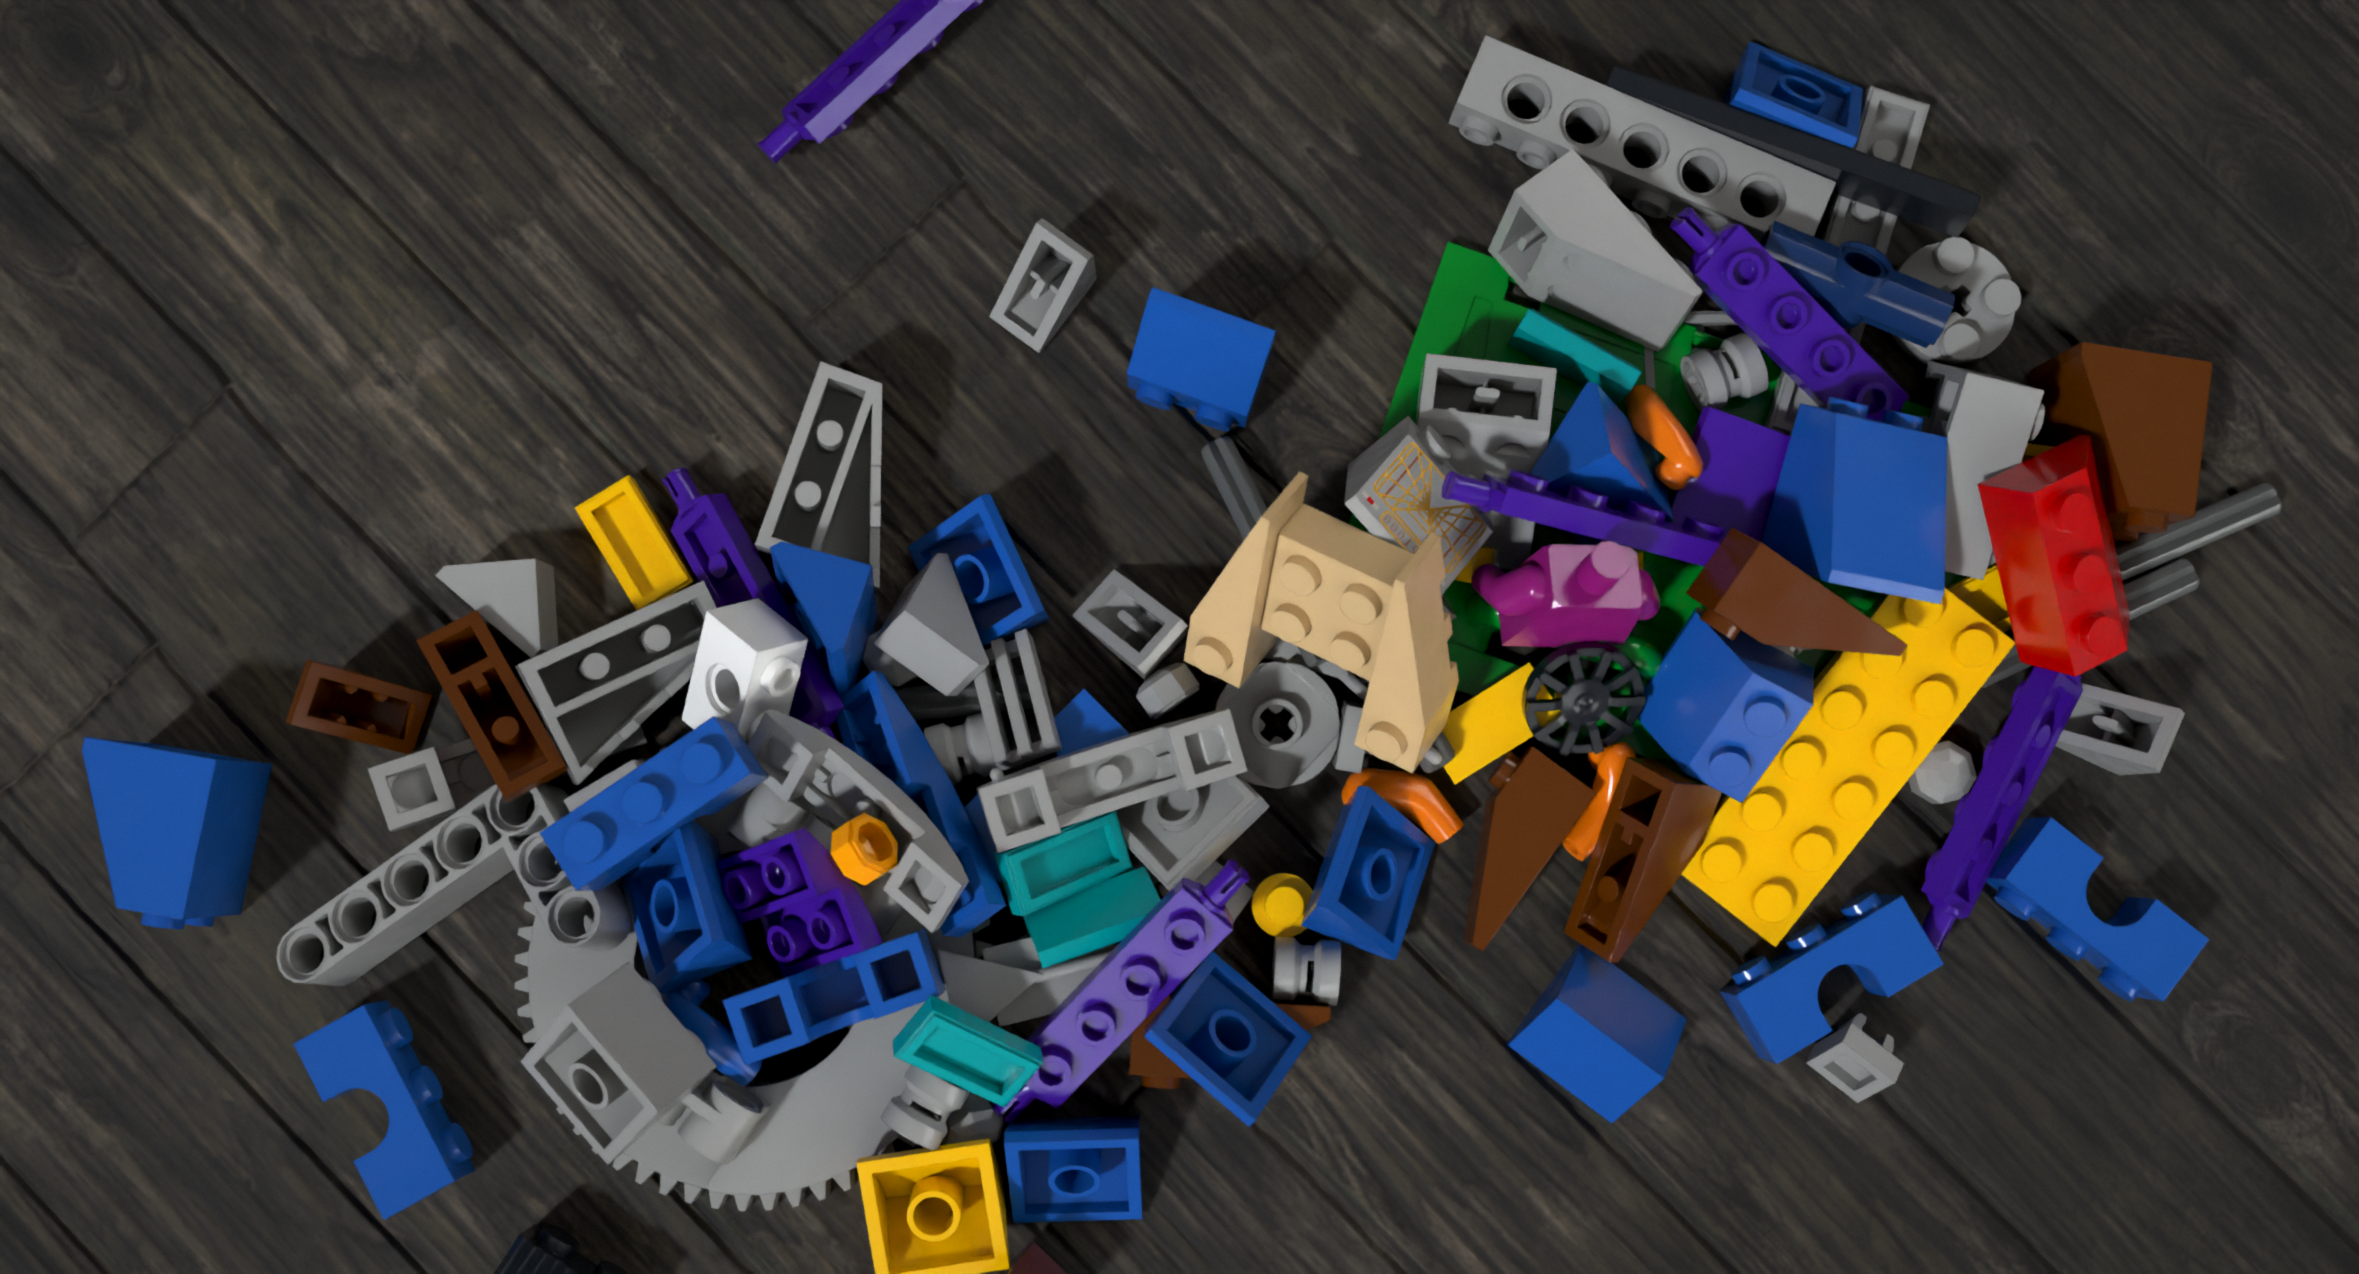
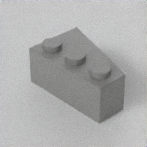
(1986, 434)
(832, 473)
(615, 677)

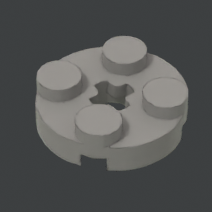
(1986, 297)
(1313, 723)

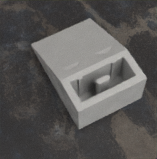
(1591, 256)
(1492, 422)

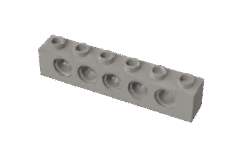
(1623, 122)

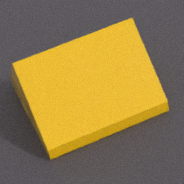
(936, 1210)

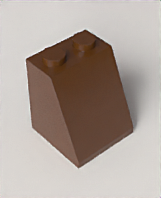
(2143, 425)

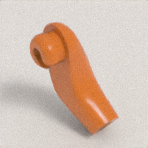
(1664, 432)
(1412, 797)
(1586, 830)

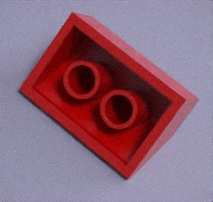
(2058, 559)

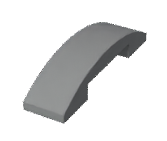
(1110, 777)
(443, 781)
(845, 786)

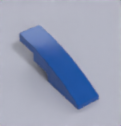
(888, 737)

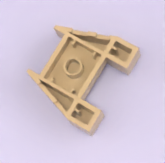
(1346, 603)

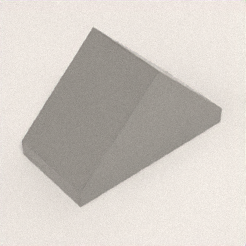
(1044, 286)
(512, 597)
(1131, 624)
(934, 630)
(2120, 731)

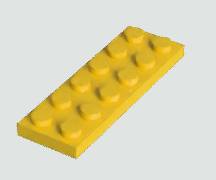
(1845, 761)

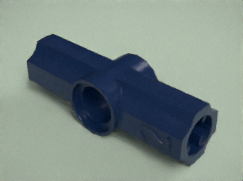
(1860, 285)

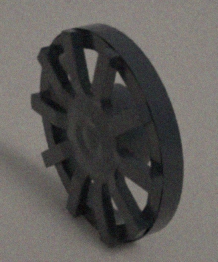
(1583, 698)

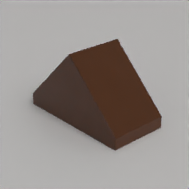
(358, 707)

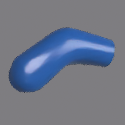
(716, 1037)

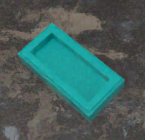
(1573, 355)
(1063, 863)
(1091, 917)
(967, 1051)

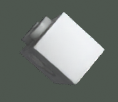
(744, 666)

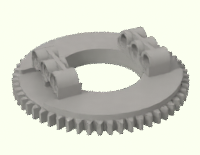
(772, 1131)

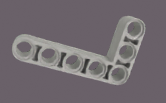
(455, 877)

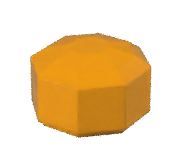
(864, 849)

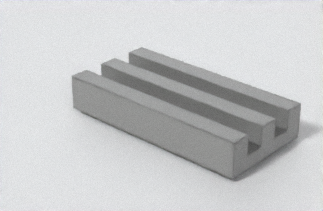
(1001, 656)

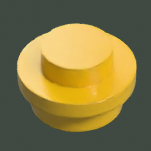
(1281, 904)

